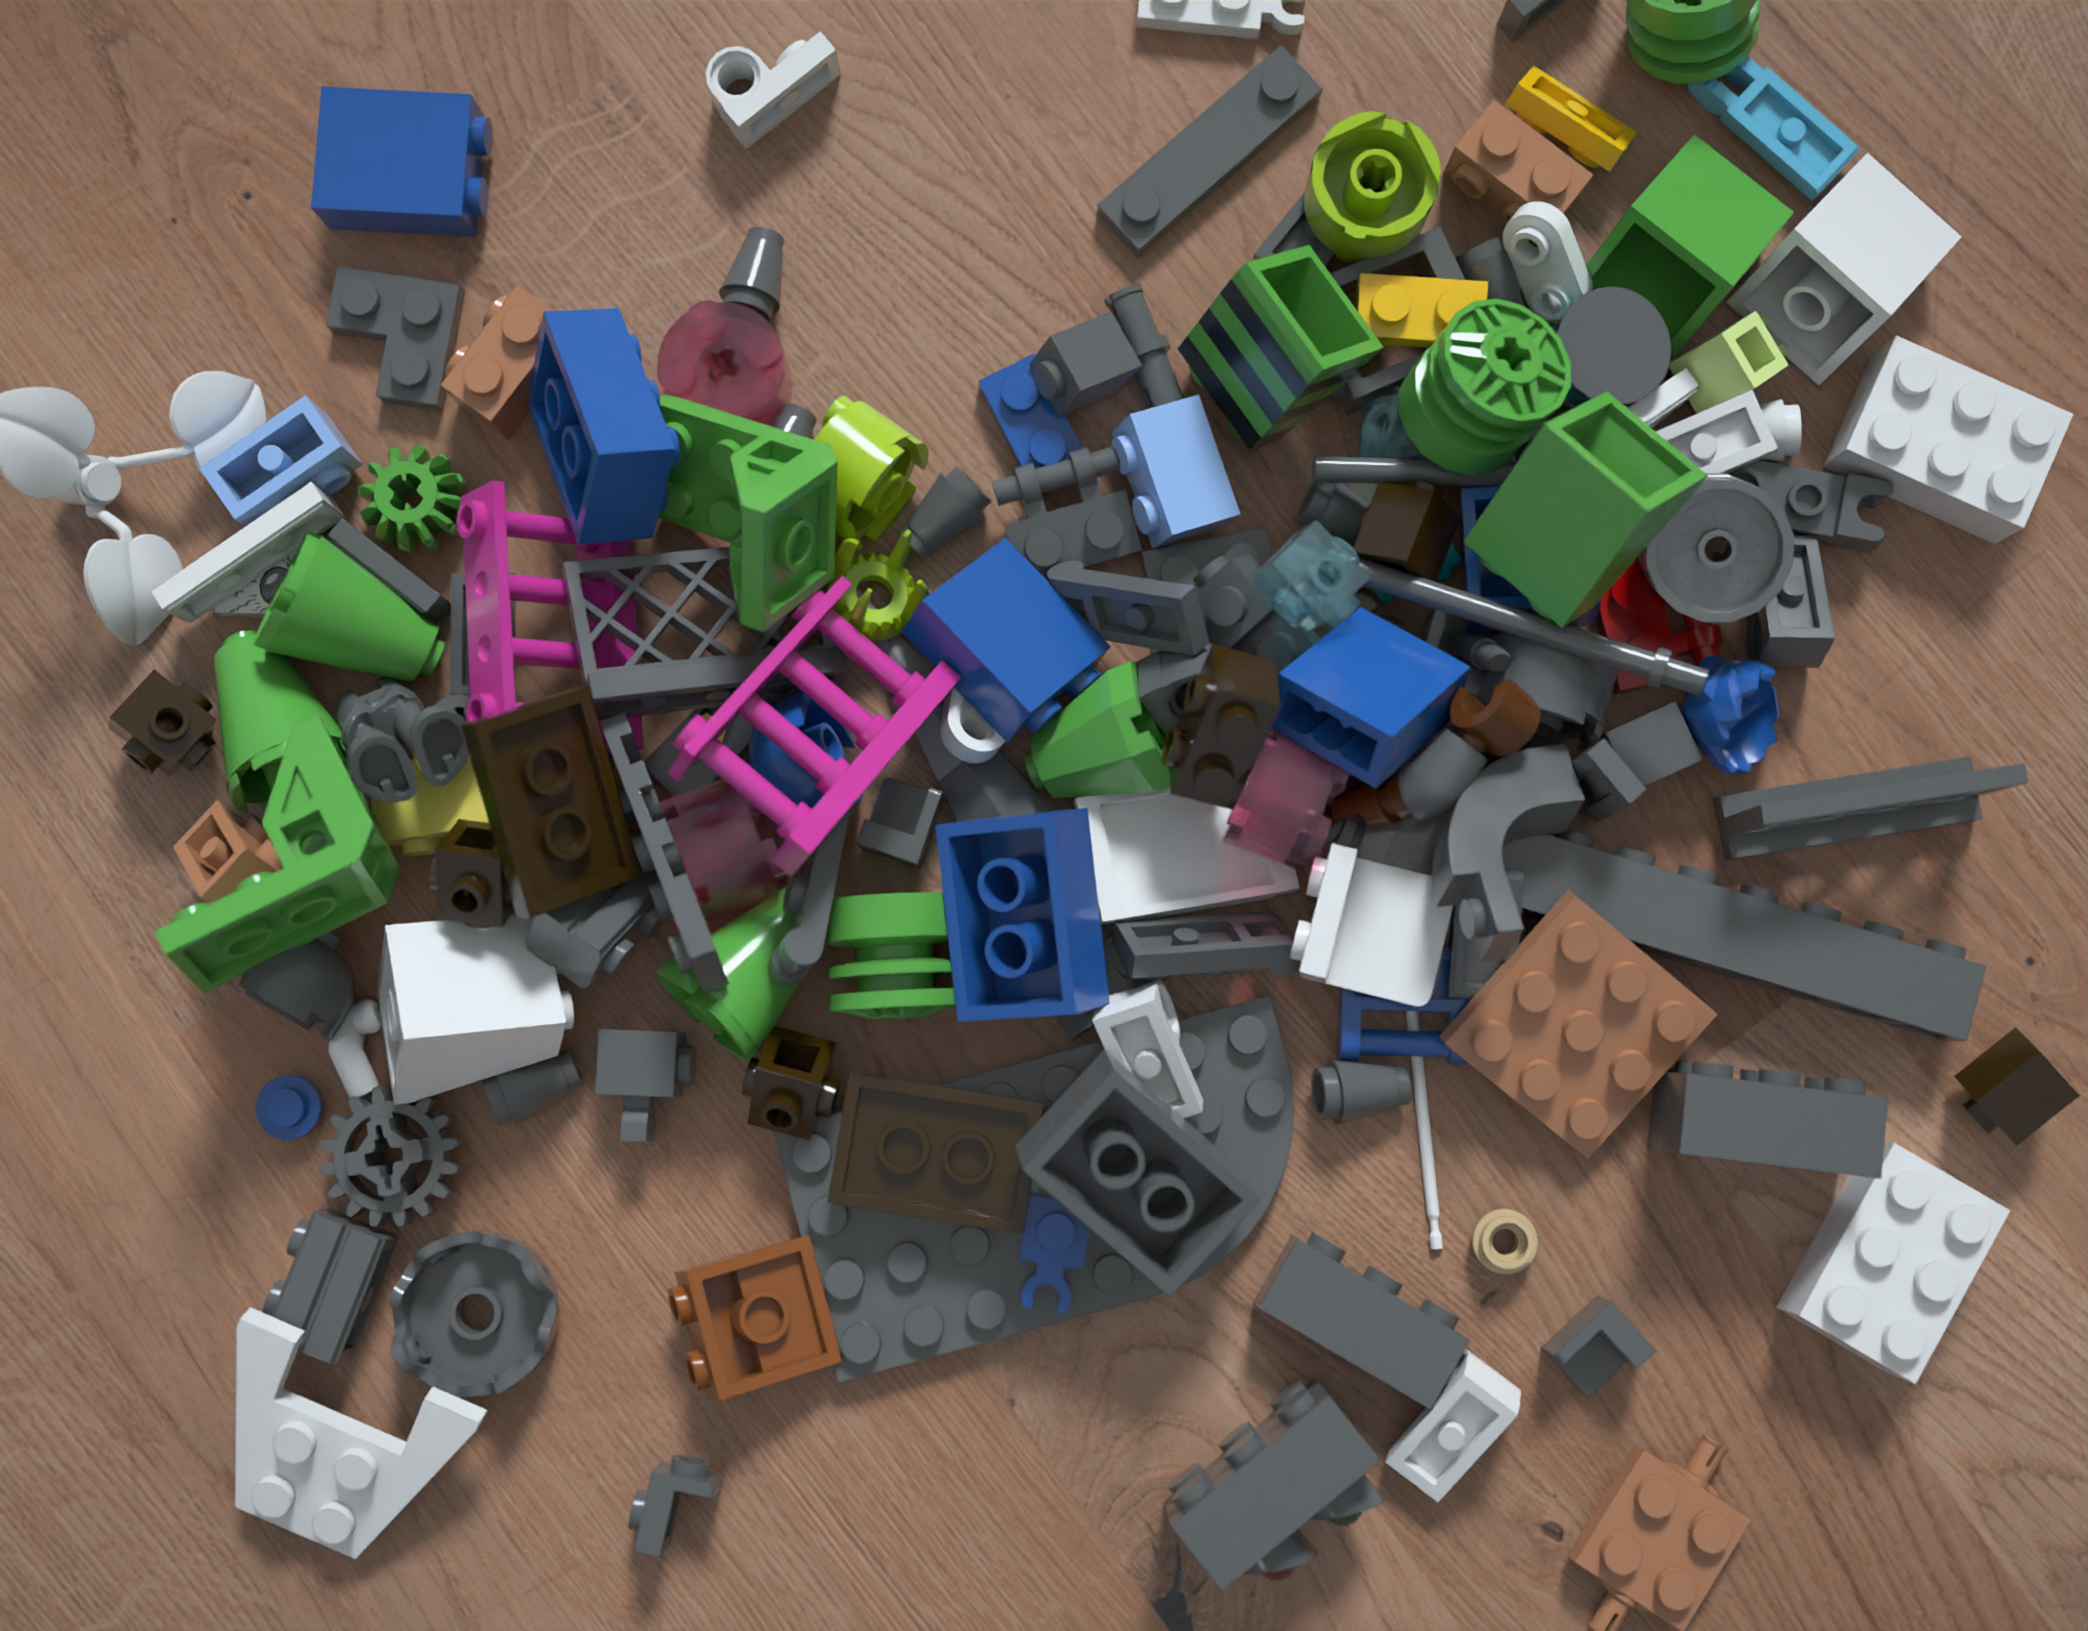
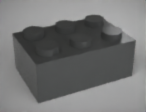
(1769, 1119)
(1137, 1173)

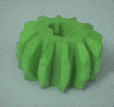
(395, 516)

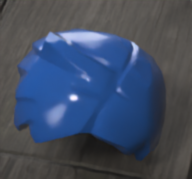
(1733, 713)

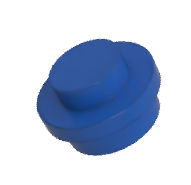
(289, 1107)

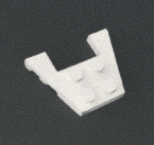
(321, 1468)

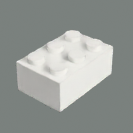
(1949, 439)
(1893, 1262)

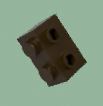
(1222, 726)

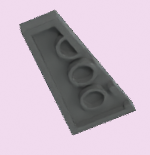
(657, 850)

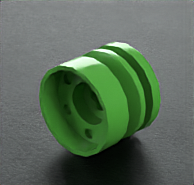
(1691, 37)
(1484, 387)
(892, 955)

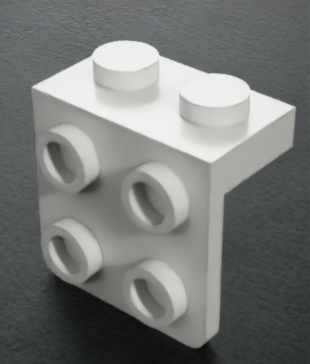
(1371, 929)

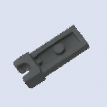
(1822, 502)

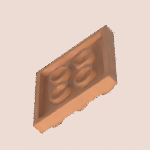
(1578, 1024)

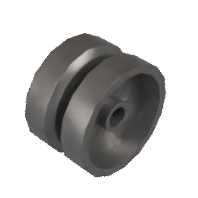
(1733, 582)

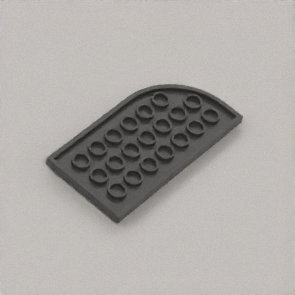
(935, 1287)

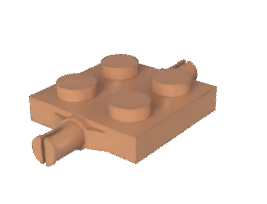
(1659, 1537)

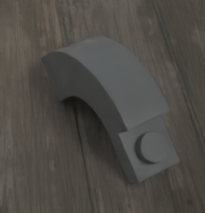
(1509, 800)

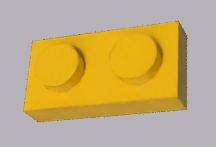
(1555, 109)
(1413, 308)

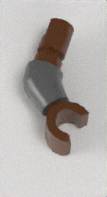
(1450, 764)

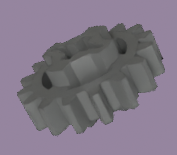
(393, 1180)

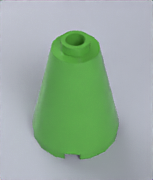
(346, 617)
(258, 705)
(753, 1001)

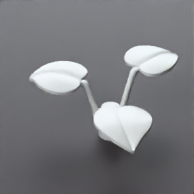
(43, 458)

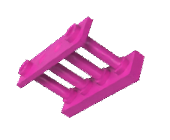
(490, 587)
(838, 780)

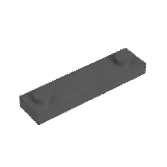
(1209, 151)

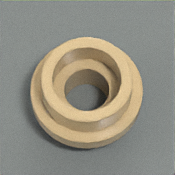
(1524, 1241)

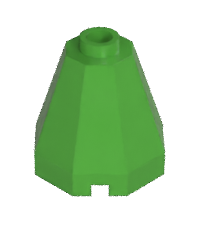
(1101, 743)

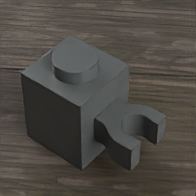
(642, 1068)

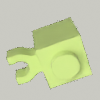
(1732, 361)

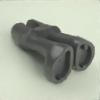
(377, 727)

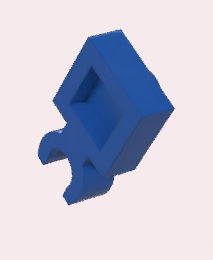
(1053, 1241)

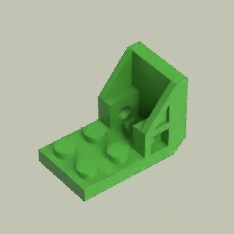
(763, 495)
(331, 872)

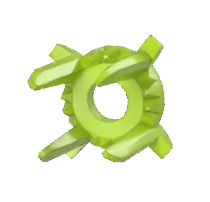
(905, 595)

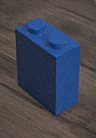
(400, 161)
(1008, 640)
(1367, 696)

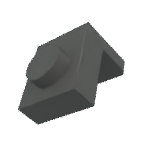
(656, 1509)

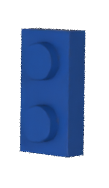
(1027, 417)

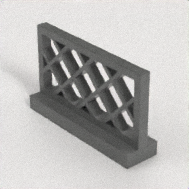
(666, 683)
(1858, 806)

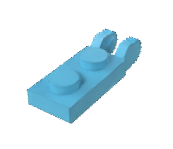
(1778, 126)

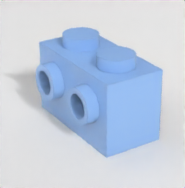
(281, 459)
(1174, 472)

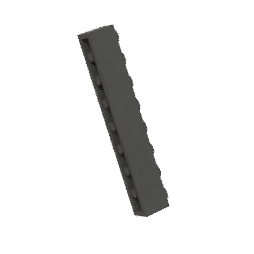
(1755, 937)

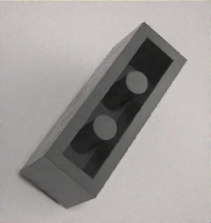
(1363, 1318)

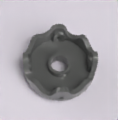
(429, 1322)

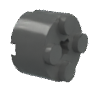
(1566, 687)

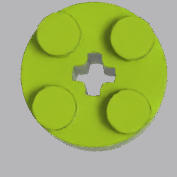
(1384, 156)
(872, 468)

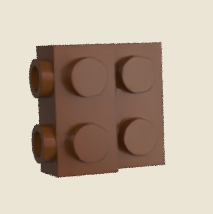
(754, 1319)

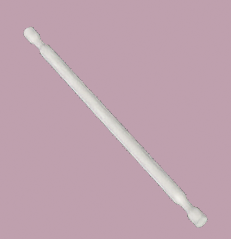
(1425, 1138)

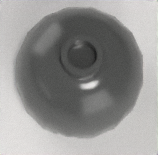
(305, 985)

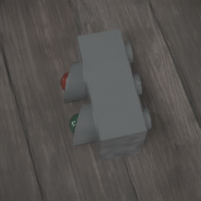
(1268, 1483)

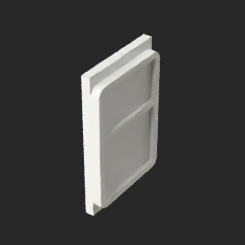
(1167, 858)

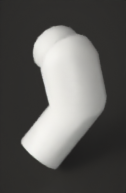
(348, 1044)

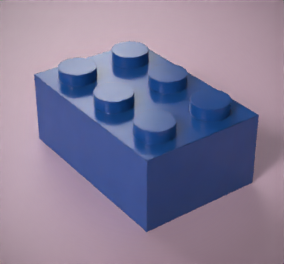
(600, 425)
(1022, 915)

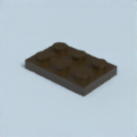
(551, 801)
(933, 1153)

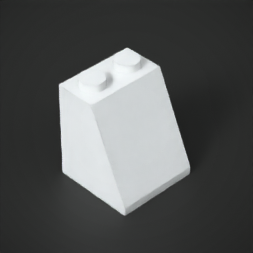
(1845, 268)
(465, 1005)

